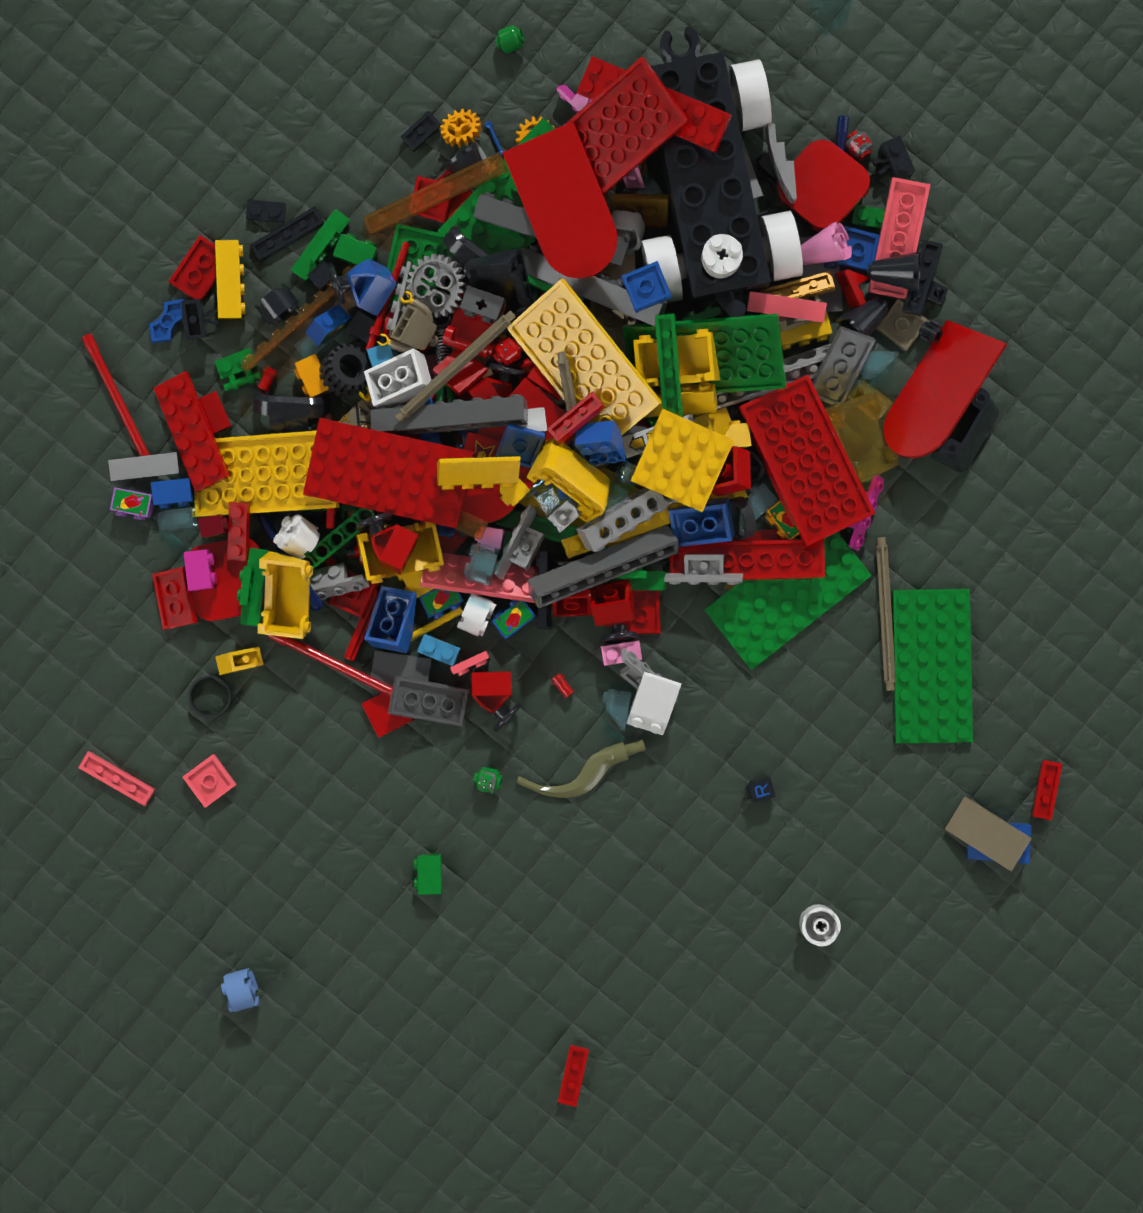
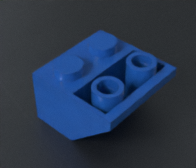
(600, 443)

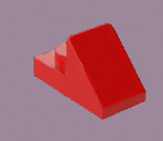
(849, 284)

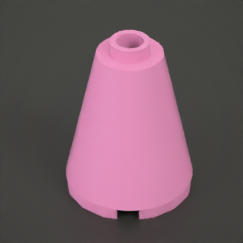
(827, 246)

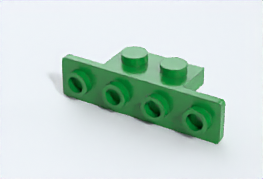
(320, 244)
(644, 579)
(252, 589)

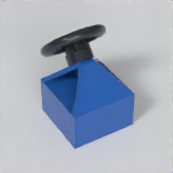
(368, 284)

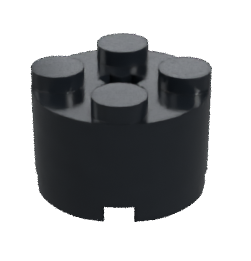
(277, 304)

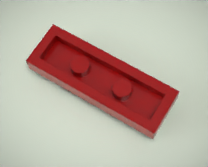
(576, 418)
(238, 531)
(1046, 789)
(573, 1075)

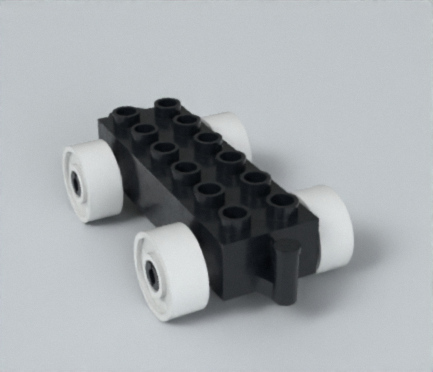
(713, 190)

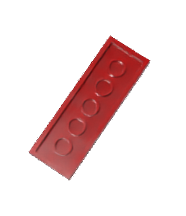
(191, 431)

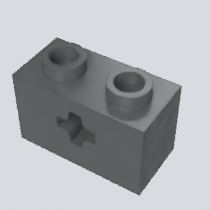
(474, 297)

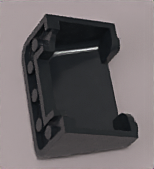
(503, 276)
(961, 454)

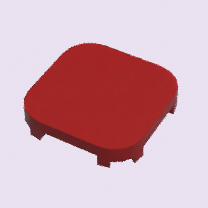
(826, 184)
(222, 600)

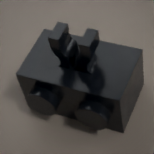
(895, 158)
(195, 319)

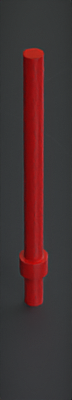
(375, 330)

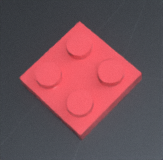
(463, 667)
(209, 780)

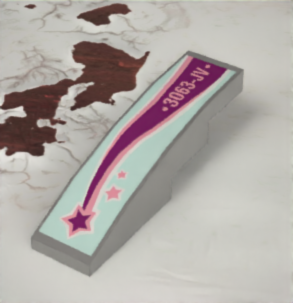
(783, 169)

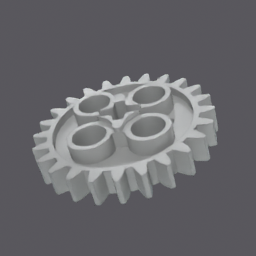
(442, 270)

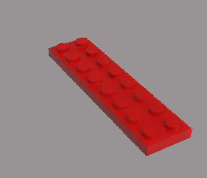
(705, 124)
(761, 558)

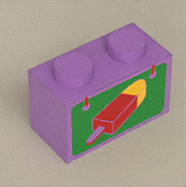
(132, 503)

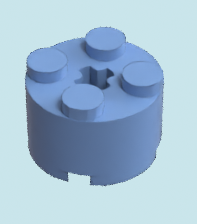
(240, 990)

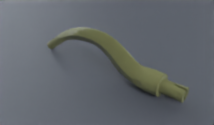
(591, 773)

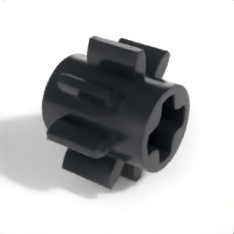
(930, 332)

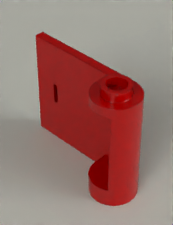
(466, 330)

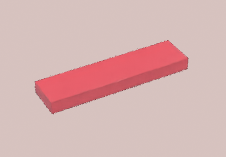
(786, 306)
(116, 778)

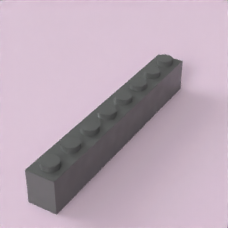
(515, 218)
(595, 288)
(453, 416)
(602, 566)

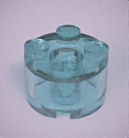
(481, 564)

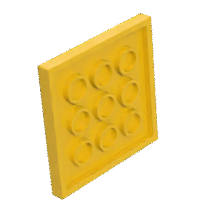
(682, 460)

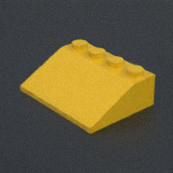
(478, 472)

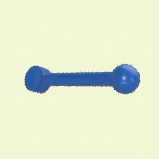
(489, 125)

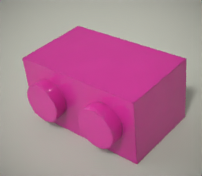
(199, 570)

